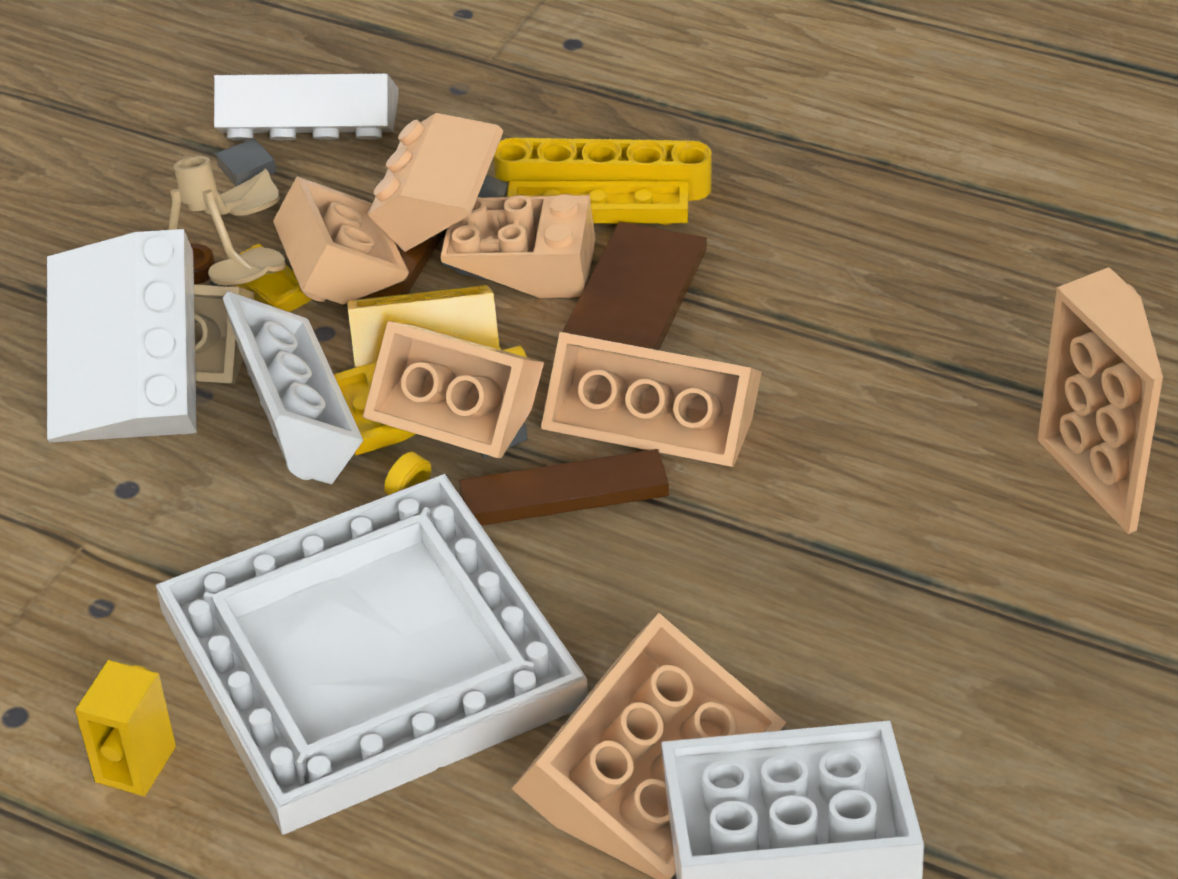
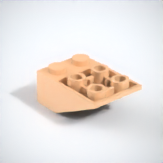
(526, 243)

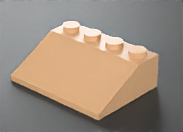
(1102, 391)
(606, 762)

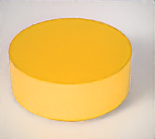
(407, 472)

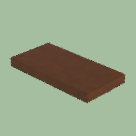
(637, 286)

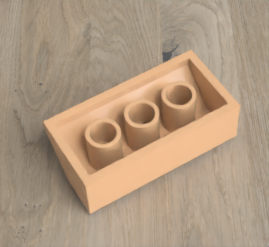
(650, 399)

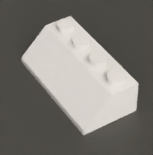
(304, 105)
(295, 388)

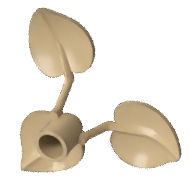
(200, 193)

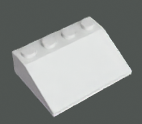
(121, 338)
(792, 805)

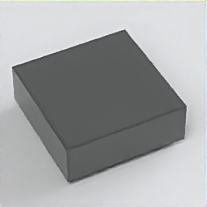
(245, 161)

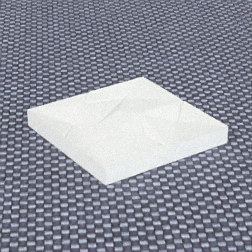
(369, 651)

